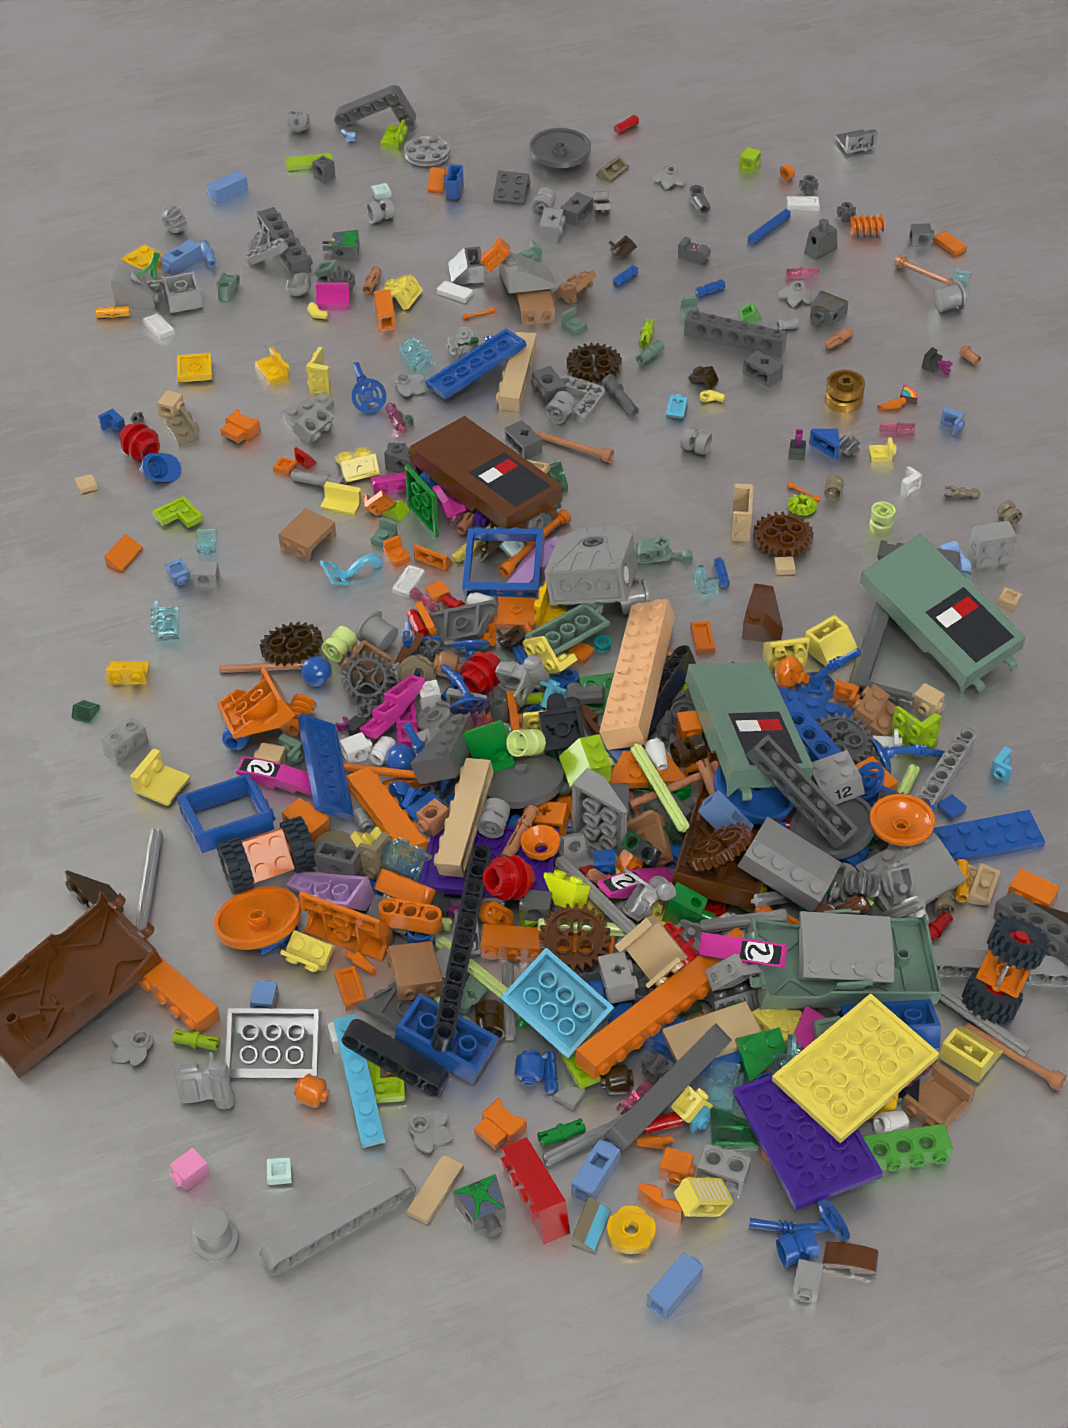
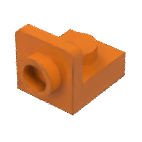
(378, 503)
(395, 551)
(846, 692)
(628, 861)

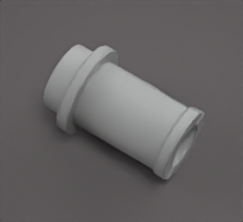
(787, 324)
(365, 823)

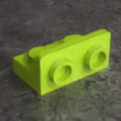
(394, 135)

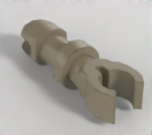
(972, 493)

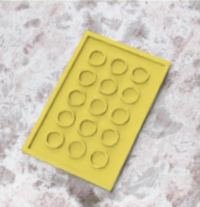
(855, 1067)

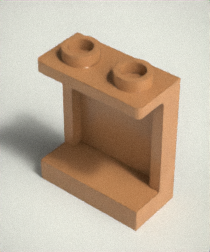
(536, 306)
(306, 533)
(652, 825)
(415, 970)
(941, 1098)

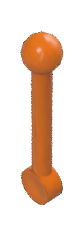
(465, 316)
(791, 485)

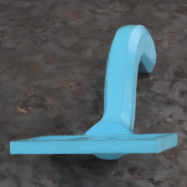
(371, 559)

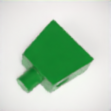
(687, 906)

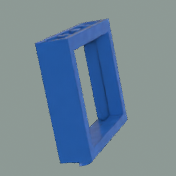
(502, 589)
(219, 794)

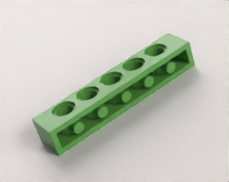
(911, 1140)

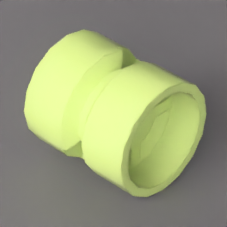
(882, 519)
(339, 644)
(525, 742)

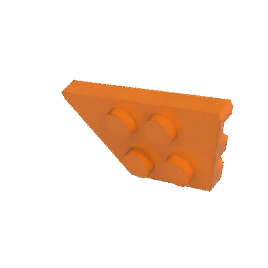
(629, 772)

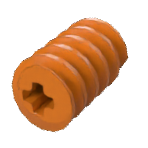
(866, 224)
(300, 704)

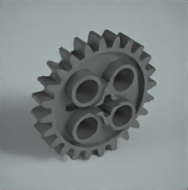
(852, 734)

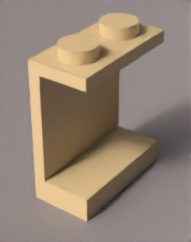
(742, 512)
(653, 950)

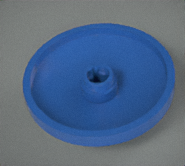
(765, 801)

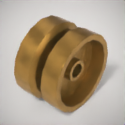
(844, 391)

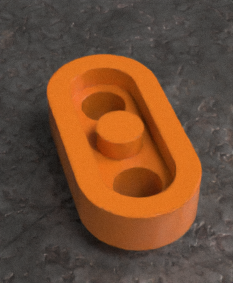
(494, 913)

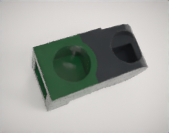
(641, 848)

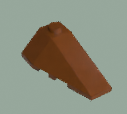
(762, 616)

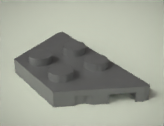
(464, 622)
(385, 1006)

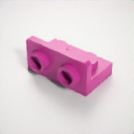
(389, 483)

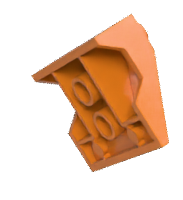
(257, 709)
(346, 927)

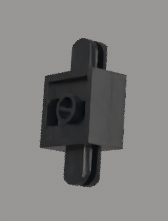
(560, 725)

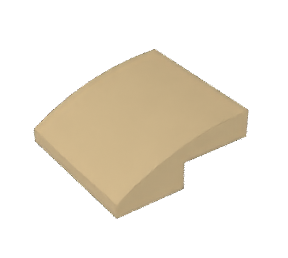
(982, 884)

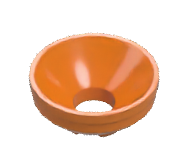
(540, 836)

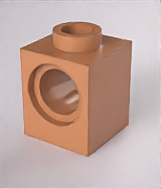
(432, 817)

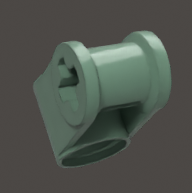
(227, 286)
(652, 551)
(472, 993)

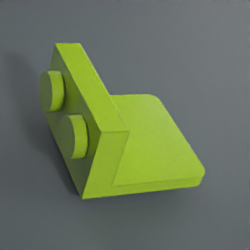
(914, 731)

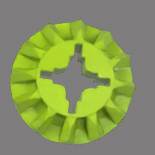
(801, 509)

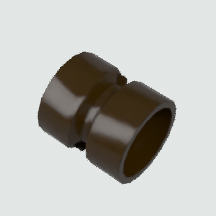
(689, 750)
(490, 1016)

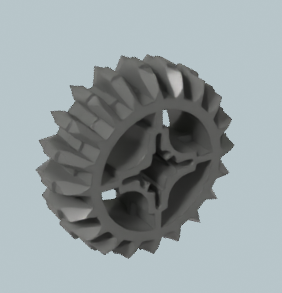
(361, 670)

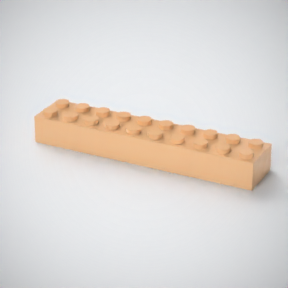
(637, 675)

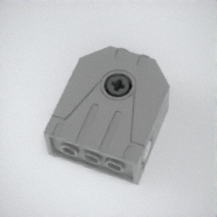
(592, 566)

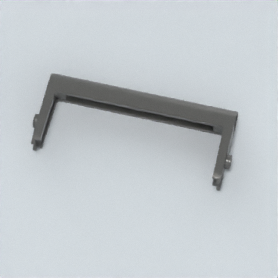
(870, 650)

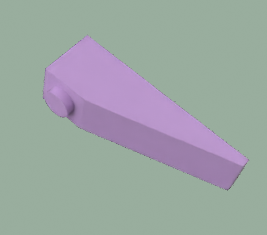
(525, 569)
(344, 890)

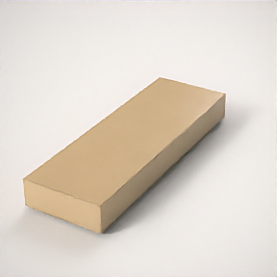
(435, 1189)

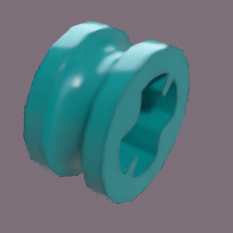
(604, 647)

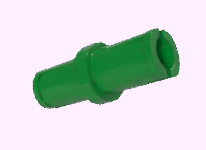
(561, 1132)

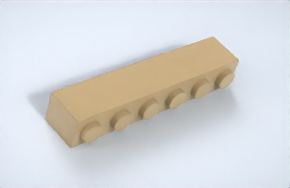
(516, 375)
(463, 817)

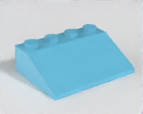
(558, 1003)

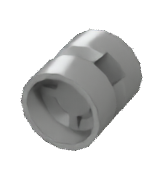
(544, 198)
(381, 210)
(560, 407)
(696, 440)
(493, 818)

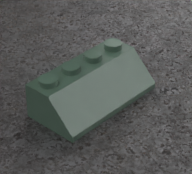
(570, 628)

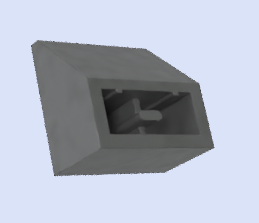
(467, 266)

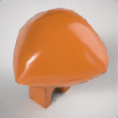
(789, 672)

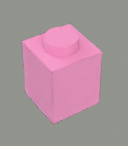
(189, 1170)

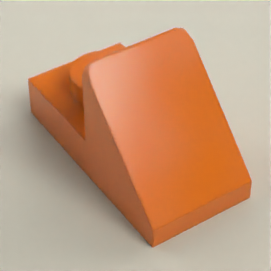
(437, 180)

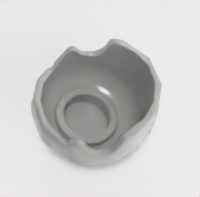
(299, 285)

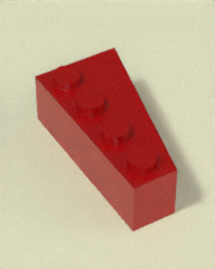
(536, 1189)

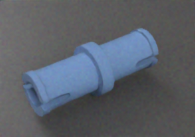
(208, 254)

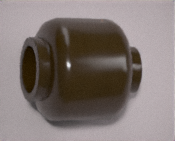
(617, 1080)

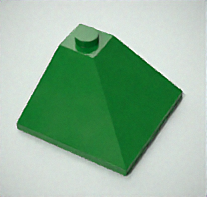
(421, 500)

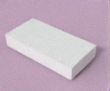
(803, 203)
(454, 292)
(158, 326)
(408, 580)

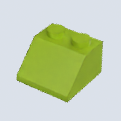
(584, 754)

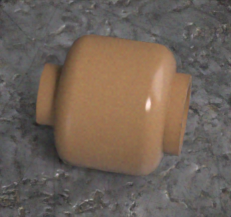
(450, 659)

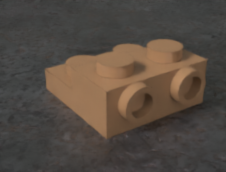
(364, 645)
(874, 710)

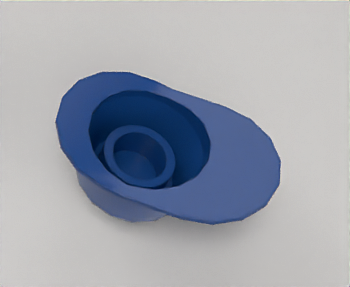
(160, 467)

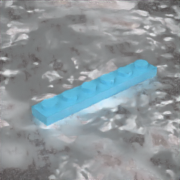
(360, 1090)

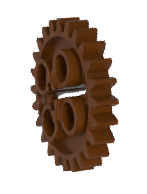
(783, 534)
(719, 846)
(595, 938)

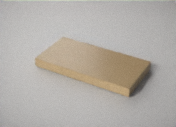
(733, 1020)

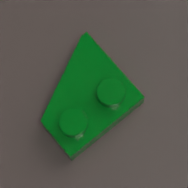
(757, 1051)

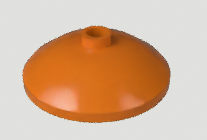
(902, 819)

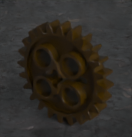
(581, 362)
(291, 643)

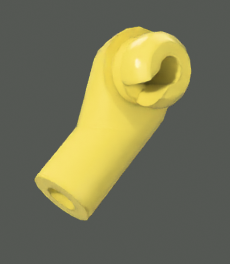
(316, 313)
(710, 395)

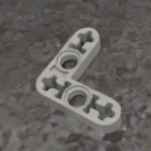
(259, 251)
(592, 393)

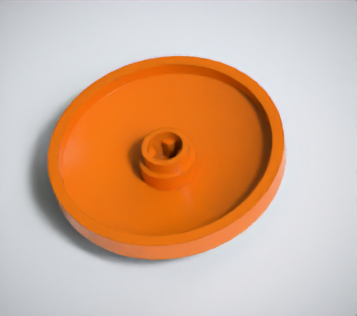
(257, 917)

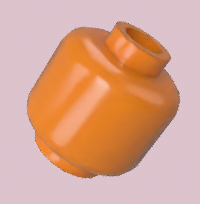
(311, 1091)

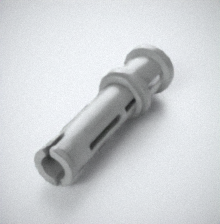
(315, 479)

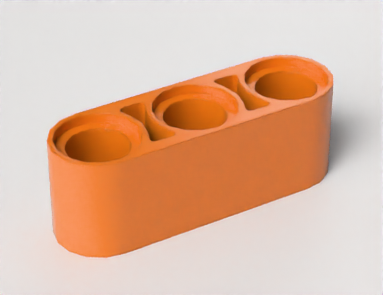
(403, 887)
(410, 916)

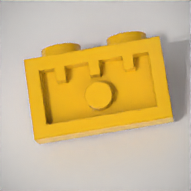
(273, 367)
(127, 672)

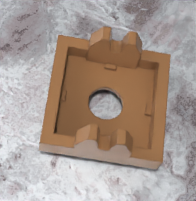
(574, 285)

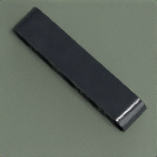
(395, 1057)

